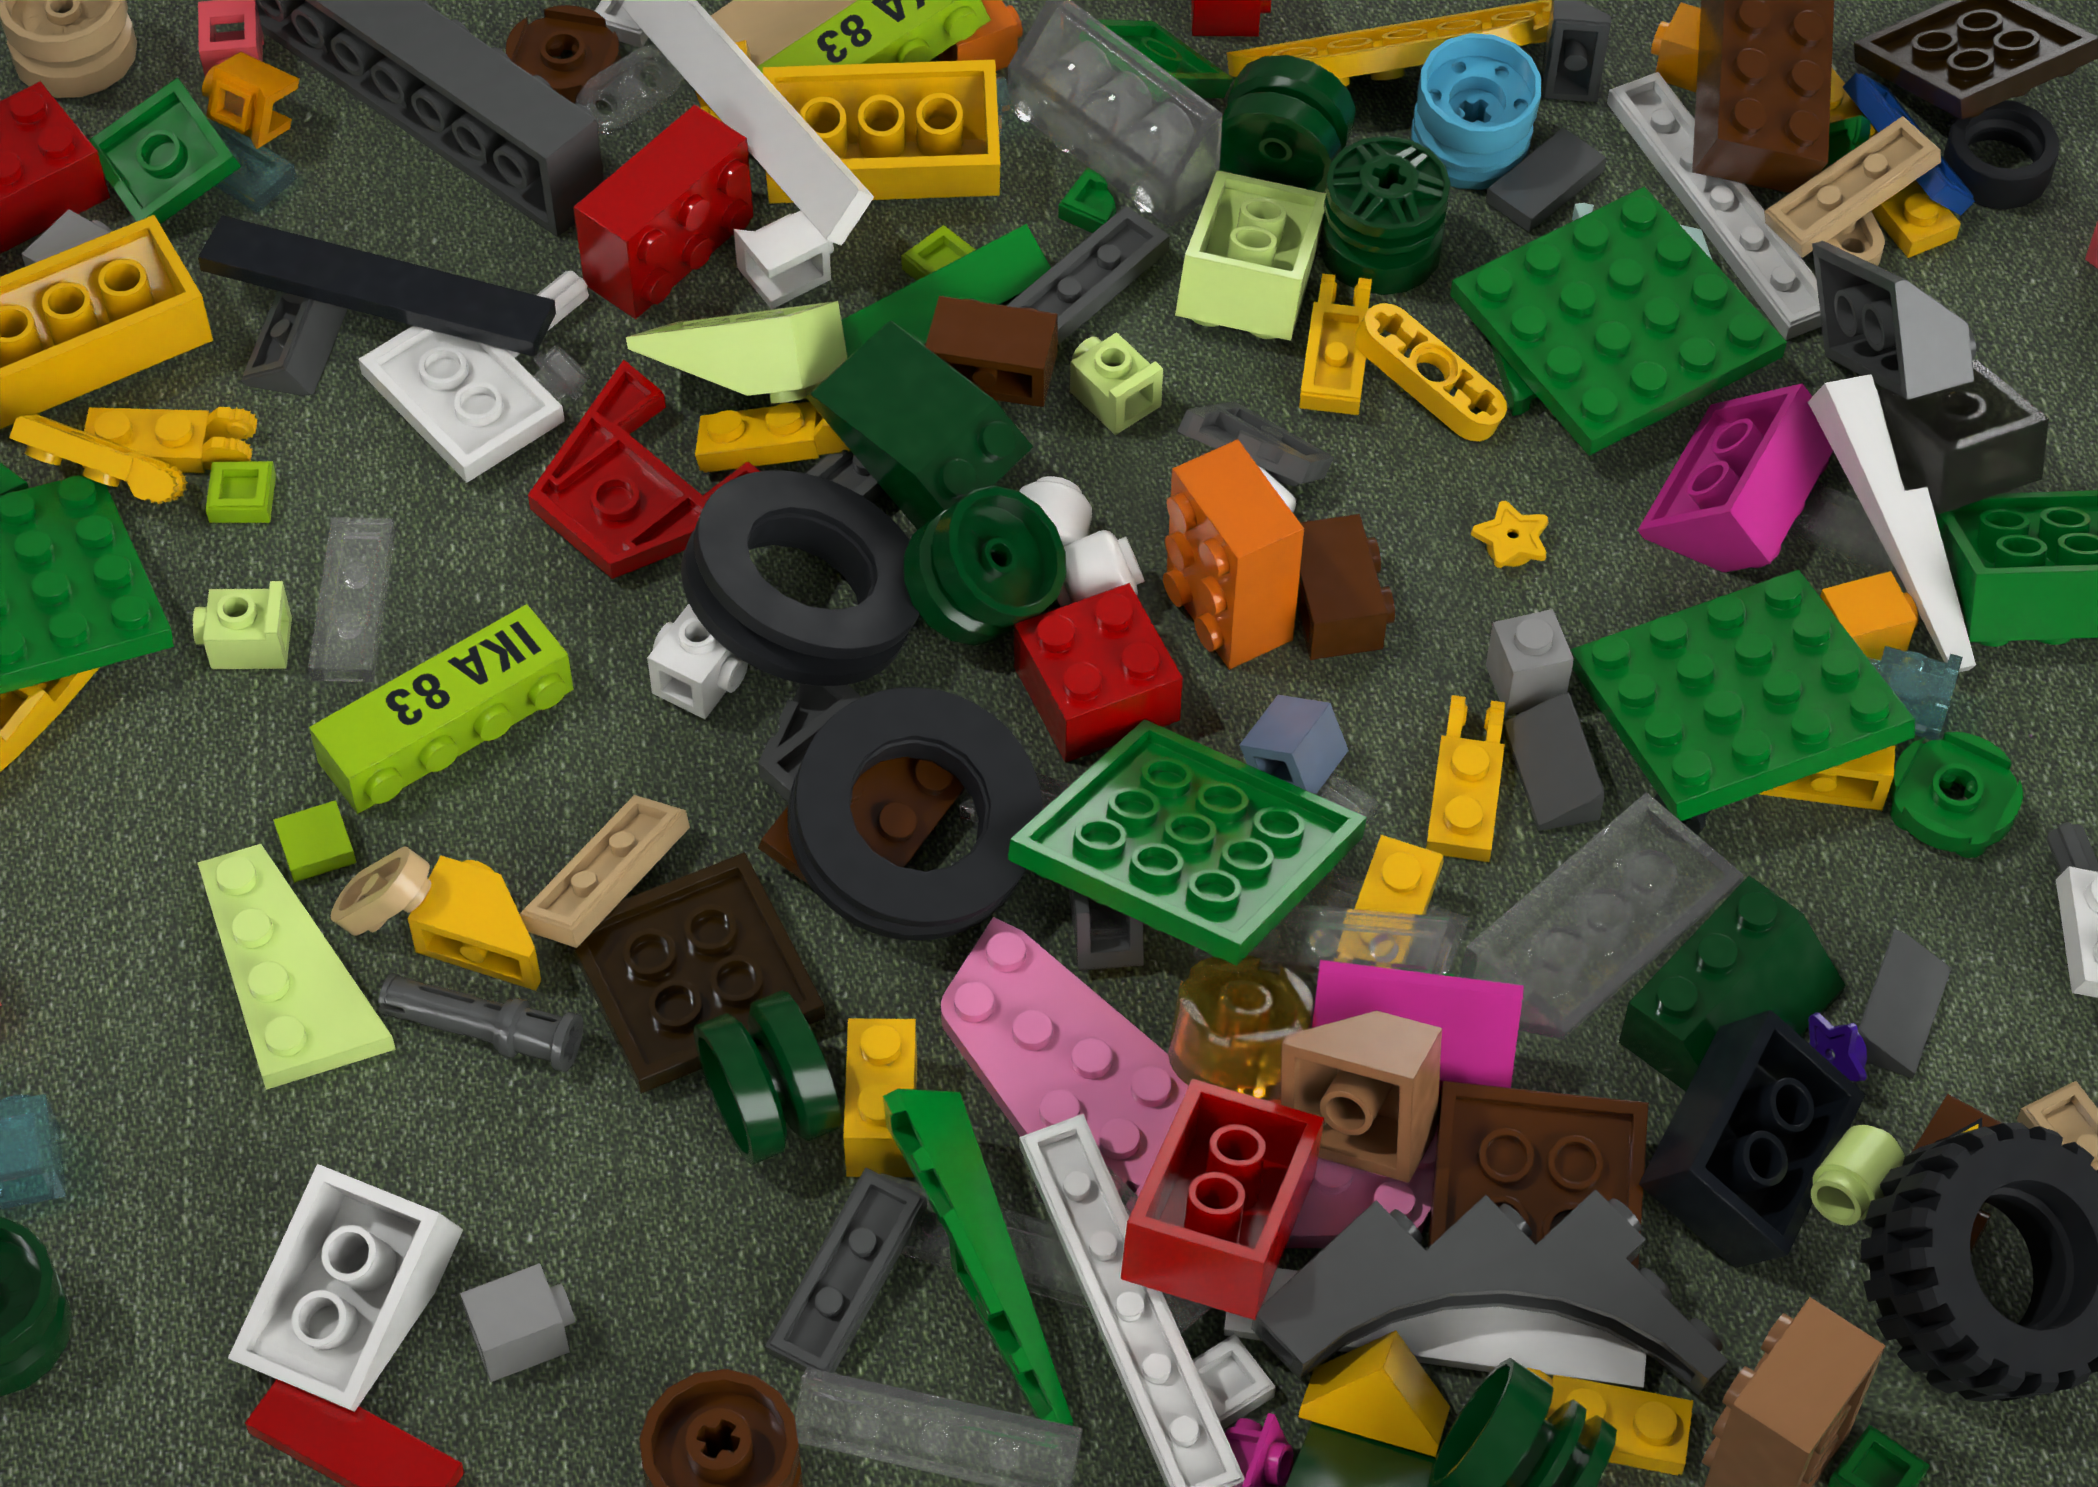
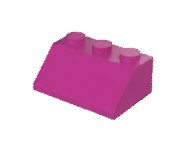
(1741, 481)
(1475, 1015)

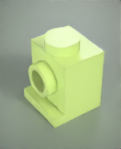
(1115, 381)
(245, 628)

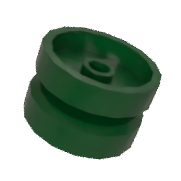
(1285, 122)
(984, 565)
(767, 1077)
(32, 1309)

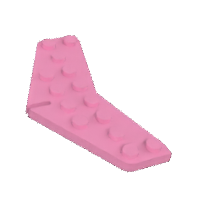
(1062, 1051)

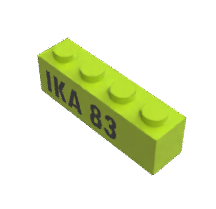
(885, 33)
(442, 709)

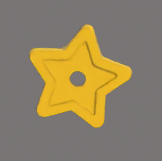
(1507, 550)

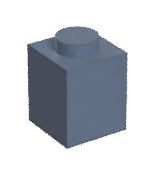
(1296, 742)

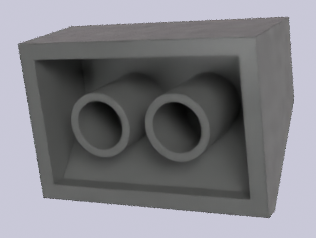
(1889, 327)

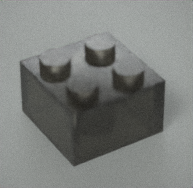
(1966, 440)

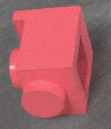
(220, 46)

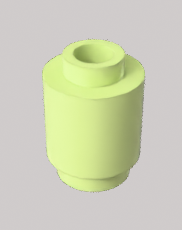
(1853, 1173)

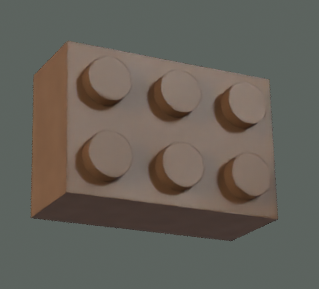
(1795, 1405)

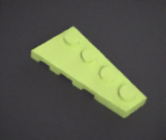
(288, 979)

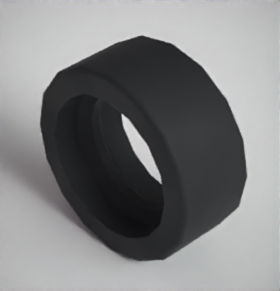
(2012, 124)

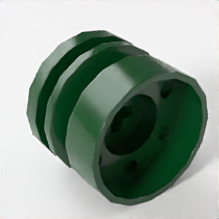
(1384, 214)
(1509, 1443)

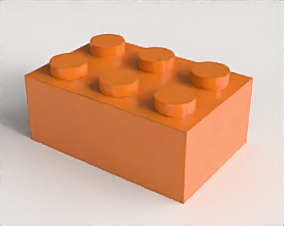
(1232, 554)

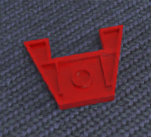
(611, 491)

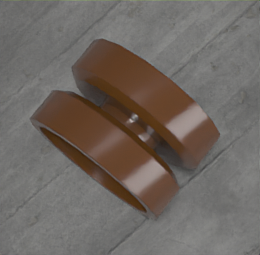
(720, 1433)

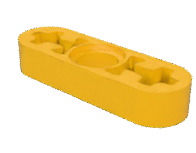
(1426, 348)

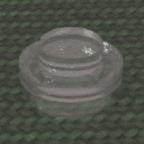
(560, 373)

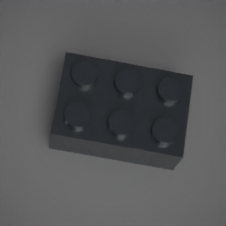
(1751, 1139)

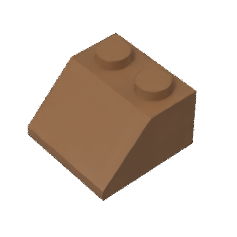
(1372, 1085)

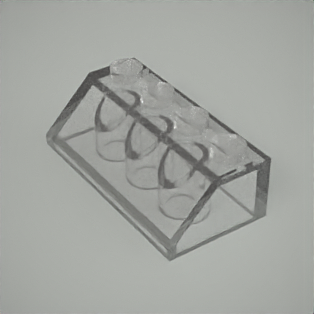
(1116, 111)
(1601, 917)

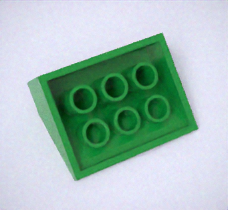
(2036, 567)

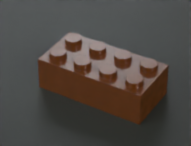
(1763, 91)

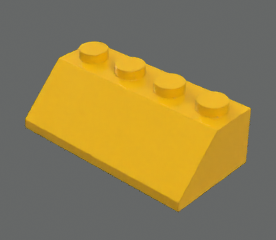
(902, 125)
(94, 318)

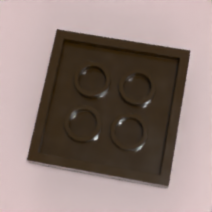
(1976, 52)
(685, 958)

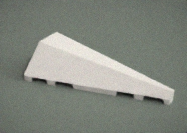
(1902, 519)

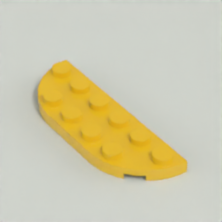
(1391, 48)

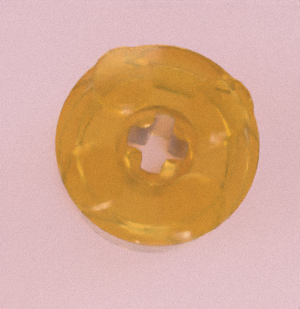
(1234, 1025)

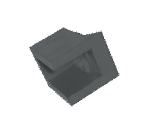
(1104, 935)

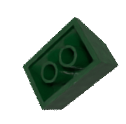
(1739, 963)

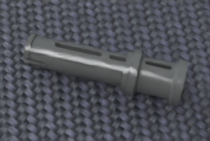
(509, 1026)

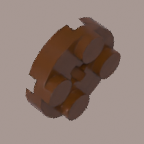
(562, 29)

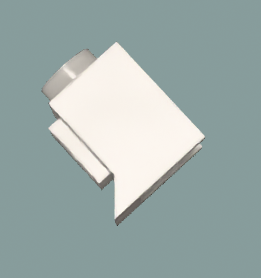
(784, 258)

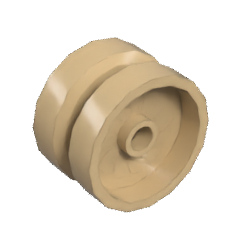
(69, 43)

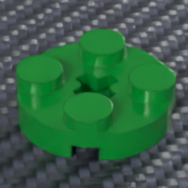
(1948, 823)

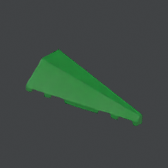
(949, 1167)

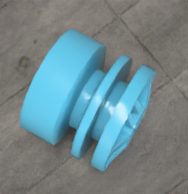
(1477, 107)

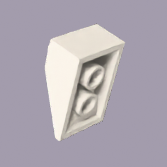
(344, 1287)

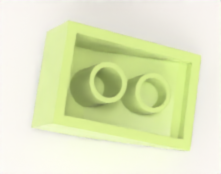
(1251, 256)
(754, 352)

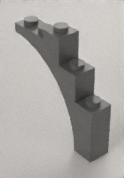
(1578, 1271)

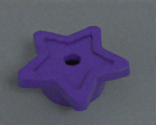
(1844, 1041)

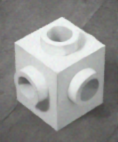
(692, 666)

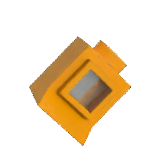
(244, 94)

